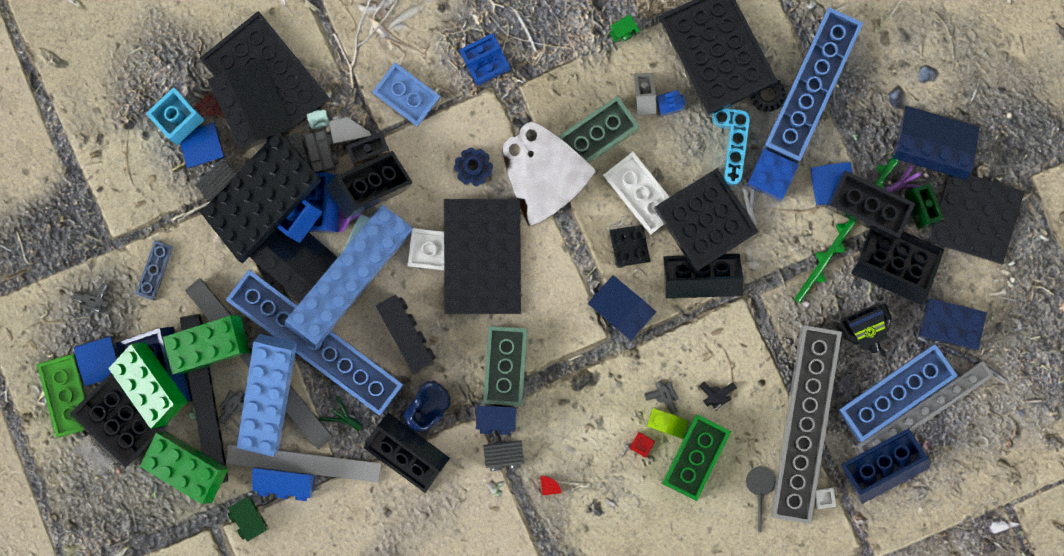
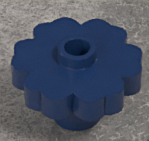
(471, 157)

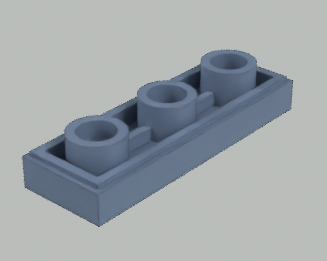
(157, 258)

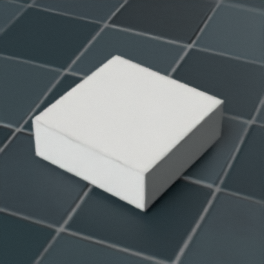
(825, 498)

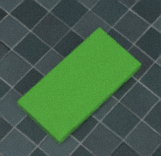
(62, 392)

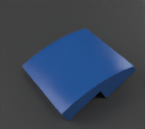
(485, 59)
(202, 146)
(825, 178)
(95, 359)

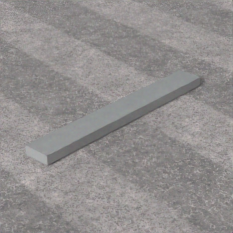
(931, 405)
(306, 464)

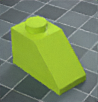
(667, 423)

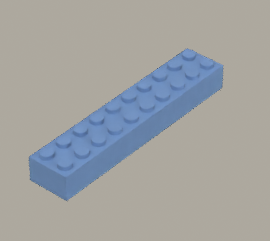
(333, 355)

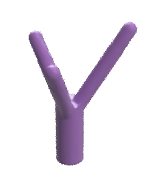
(902, 182)

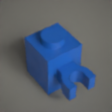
(670, 103)

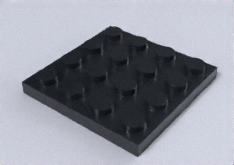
(977, 217)
(706, 219)

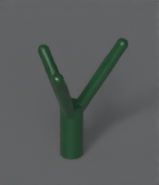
(344, 417)

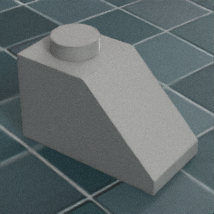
(645, 94)
(346, 131)

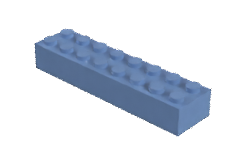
(813, 85)
(348, 277)

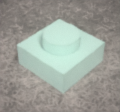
(318, 119)

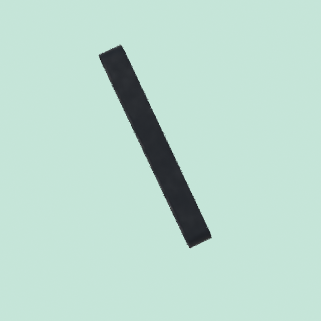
(205, 404)

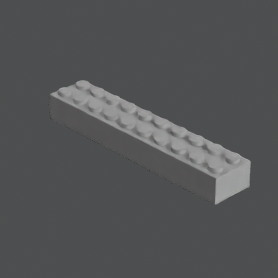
(805, 424)

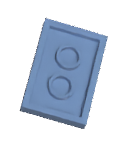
(406, 94)

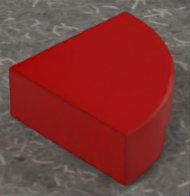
(549, 486)

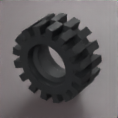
(773, 104)

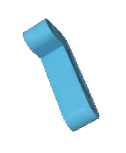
(735, 129)

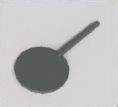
(760, 482)

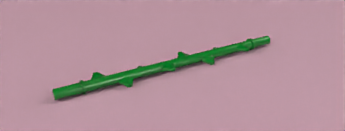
(837, 246)

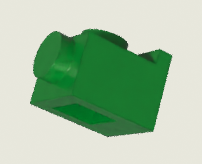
(623, 29)

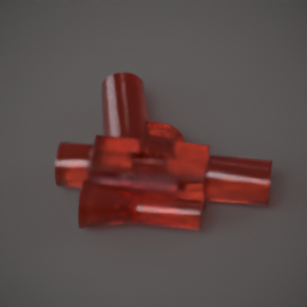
(209, 106)

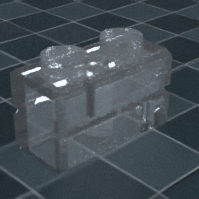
(96, 456)

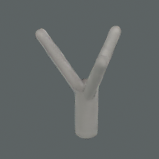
(749, 205)

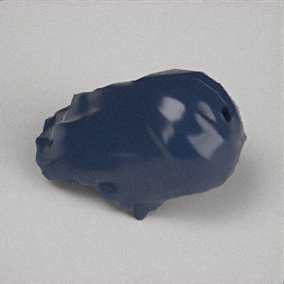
(431, 402)

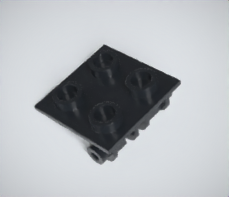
(629, 246)

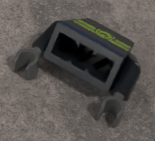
(866, 326)

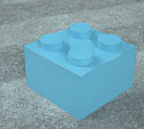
(175, 116)

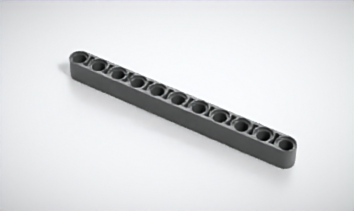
(296, 407)

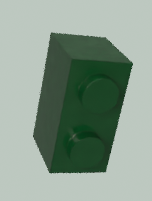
(926, 207)
(247, 518)

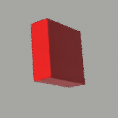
(642, 444)

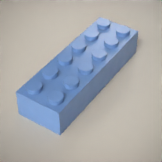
(897, 393)
(266, 395)

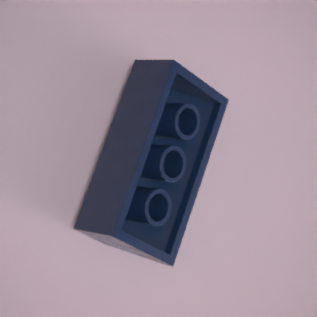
(885, 466)

